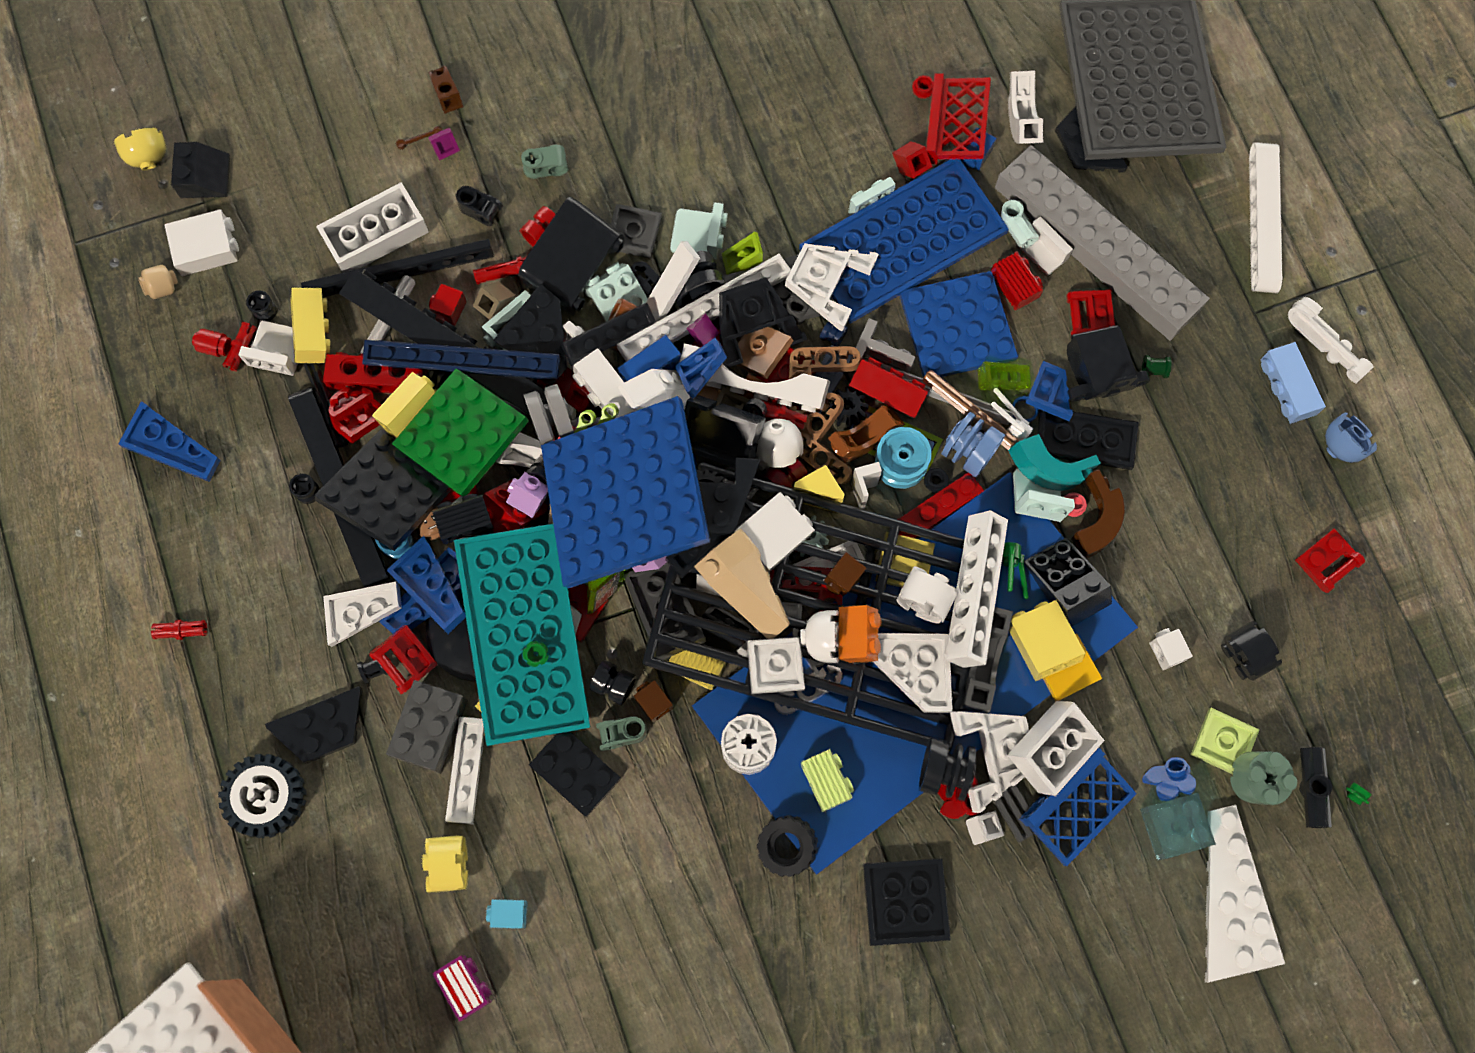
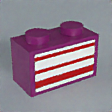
(463, 987)

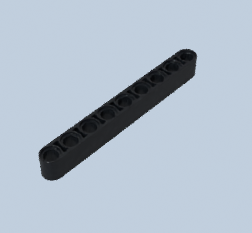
(327, 463)

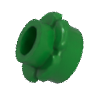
(533, 660)
(1358, 794)

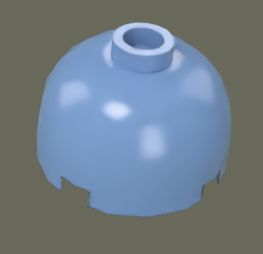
(1349, 439)

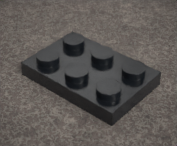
(575, 772)

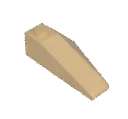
(740, 578)

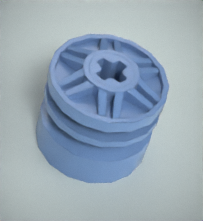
(972, 444)

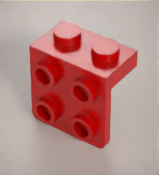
(503, 515)

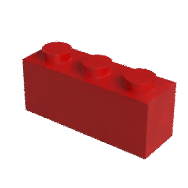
(889, 386)

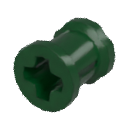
(1157, 366)

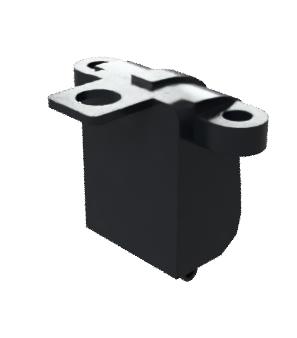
(1102, 364)

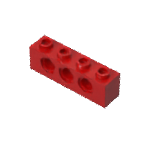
(337, 376)

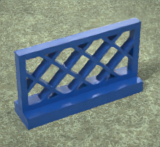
(1047, 804)

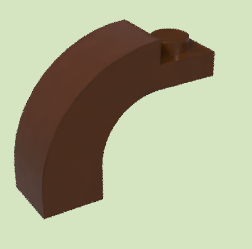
(1110, 516)

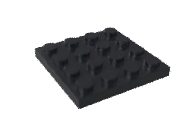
(383, 492)

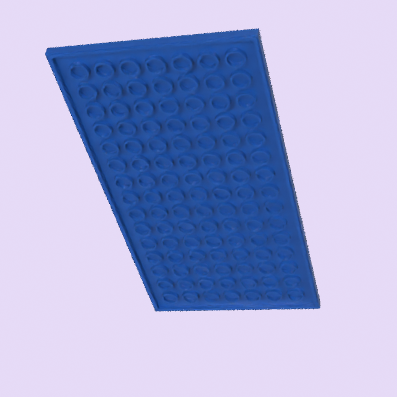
(881, 766)

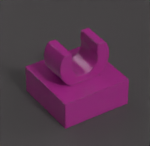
(444, 143)

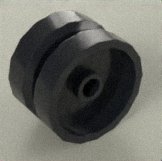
(701, 281)

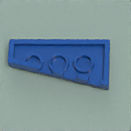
(163, 442)
(427, 583)
(411, 612)

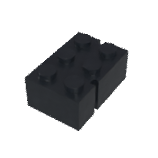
(722, 430)

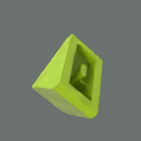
(743, 254)

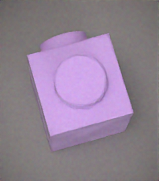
(527, 494)

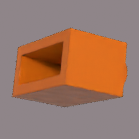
(858, 634)

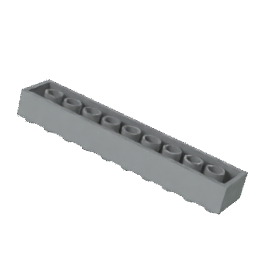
(1103, 243)

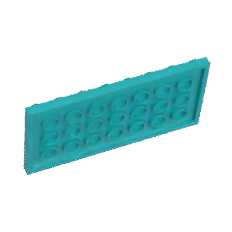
(509, 600)

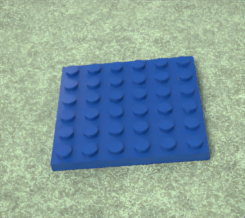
(624, 493)

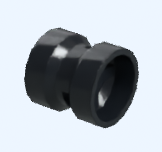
(261, 306)
(300, 485)

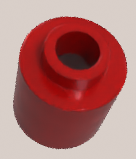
(211, 343)

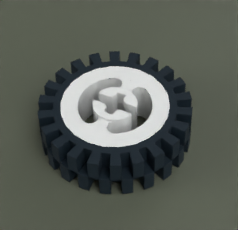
(245, 783)

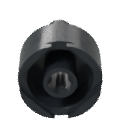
(1252, 651)

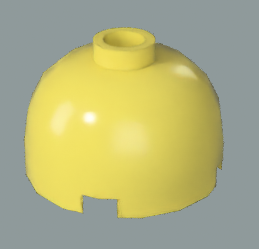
(142, 148)

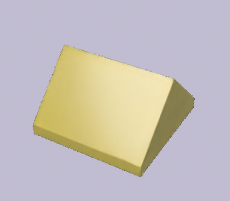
(820, 484)

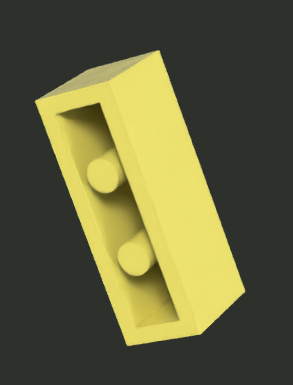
(309, 325)

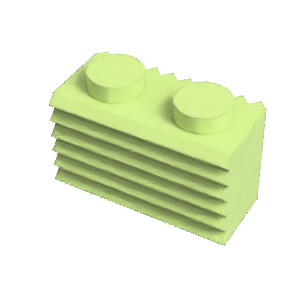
(826, 780)

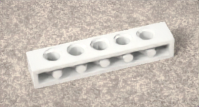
(976, 589)

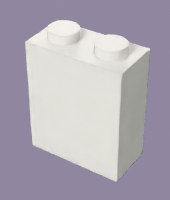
(202, 242)
(777, 530)

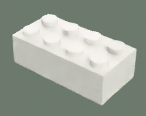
(373, 228)

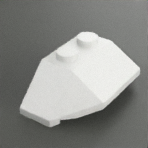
(653, 388)

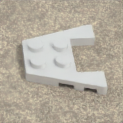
(818, 273)
(998, 737)

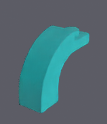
(1046, 471)

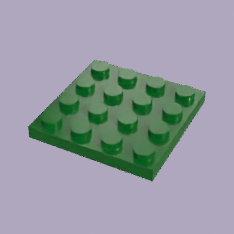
(460, 432)

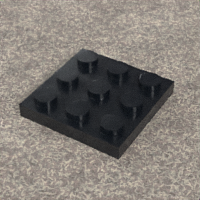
(906, 902)

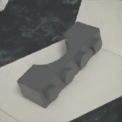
(981, 679)

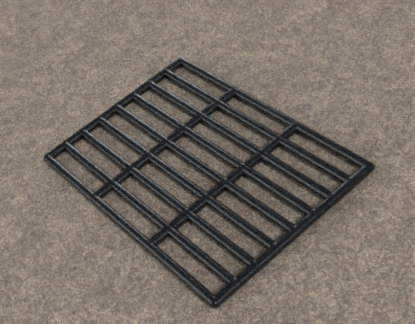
(877, 595)

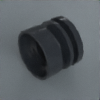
(947, 769)

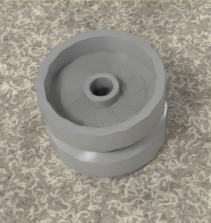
(548, 415)

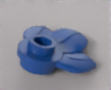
(1171, 779)

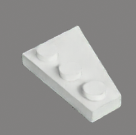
(358, 609)

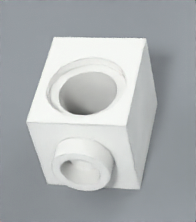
(1170, 648)

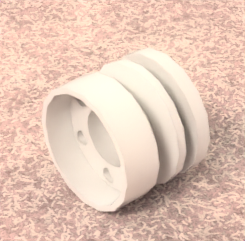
(748, 760)

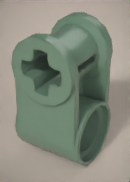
(547, 160)
(619, 732)

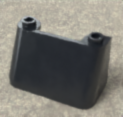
(570, 253)

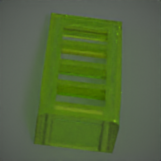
(989, 380)

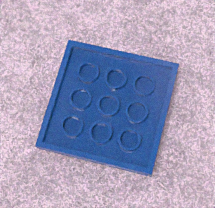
(958, 325)

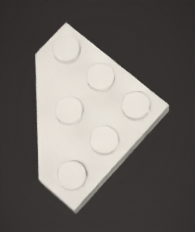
(918, 668)

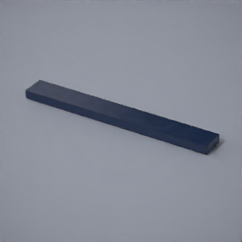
(463, 358)

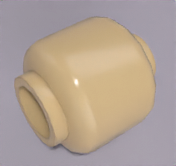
(157, 281)

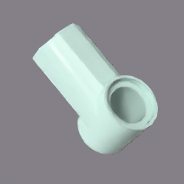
(1019, 225)

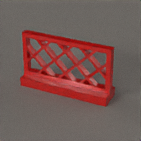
(939, 112)

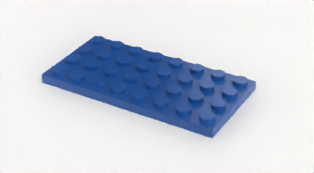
(914, 233)

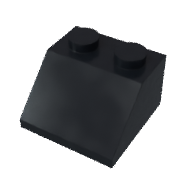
(199, 170)

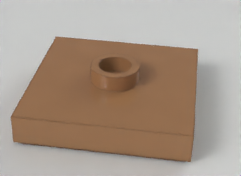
(763, 350)

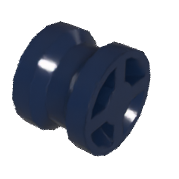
(833, 334)

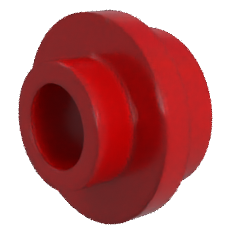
(923, 81)

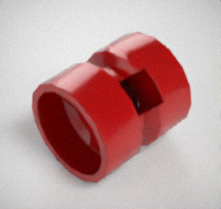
(534, 229)

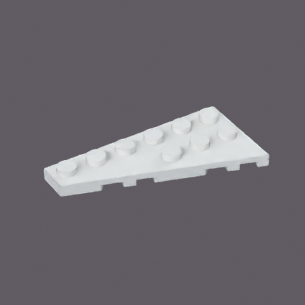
(1237, 914)

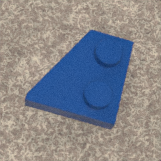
(700, 366)
(1050, 391)

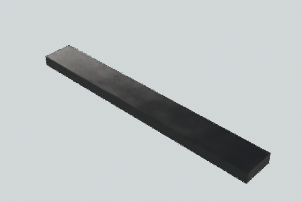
(409, 266)

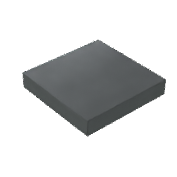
(638, 227)

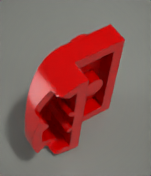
(353, 412)

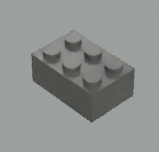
(427, 726)

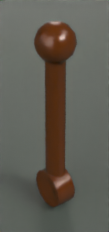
(401, 144)

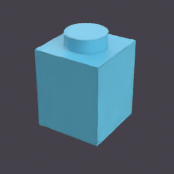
(507, 914)

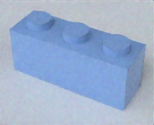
(1292, 383)

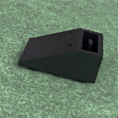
(1070, 580)

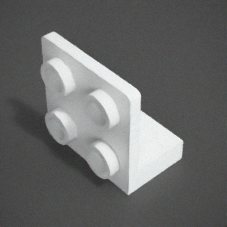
(271, 349)

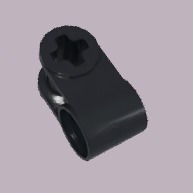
(481, 208)

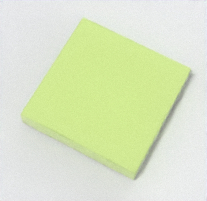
(1223, 740)

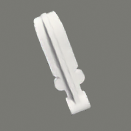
(1306, 320)

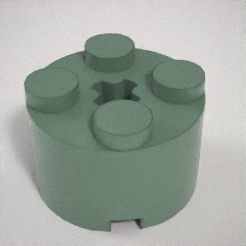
(1263, 777)

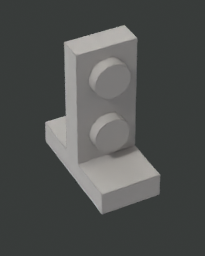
(881, 351)

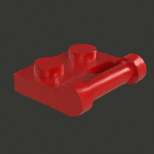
(1098, 309)
(1324, 554)
(410, 654)

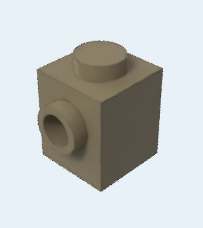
(493, 299)

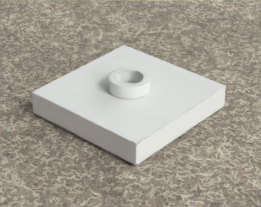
(775, 665)

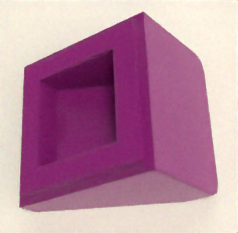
(702, 330)

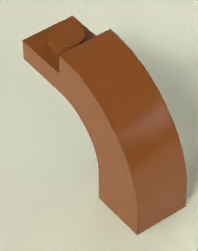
(865, 436)

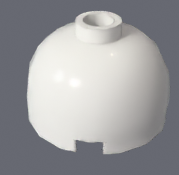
(779, 443)
(822, 636)

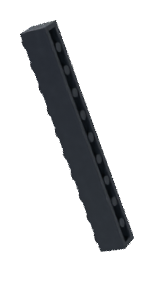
(424, 329)

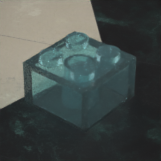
(1177, 826)

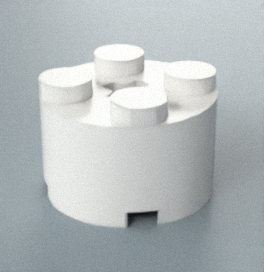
(927, 595)

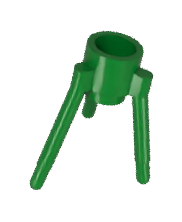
(1012, 558)

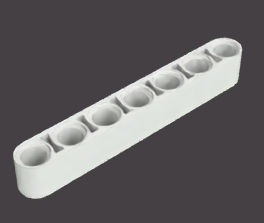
(1265, 218)

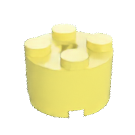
(445, 863)

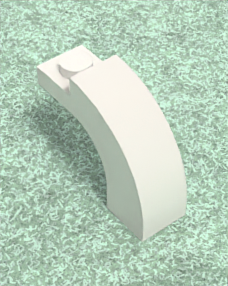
(1023, 118)

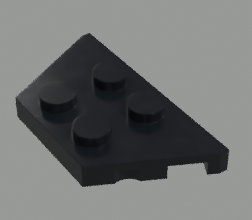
(1071, 140)
(320, 727)

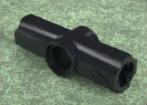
(1316, 805)

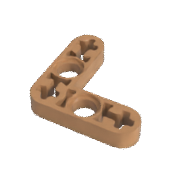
(807, 368)
(814, 437)

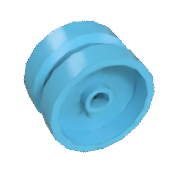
(910, 445)

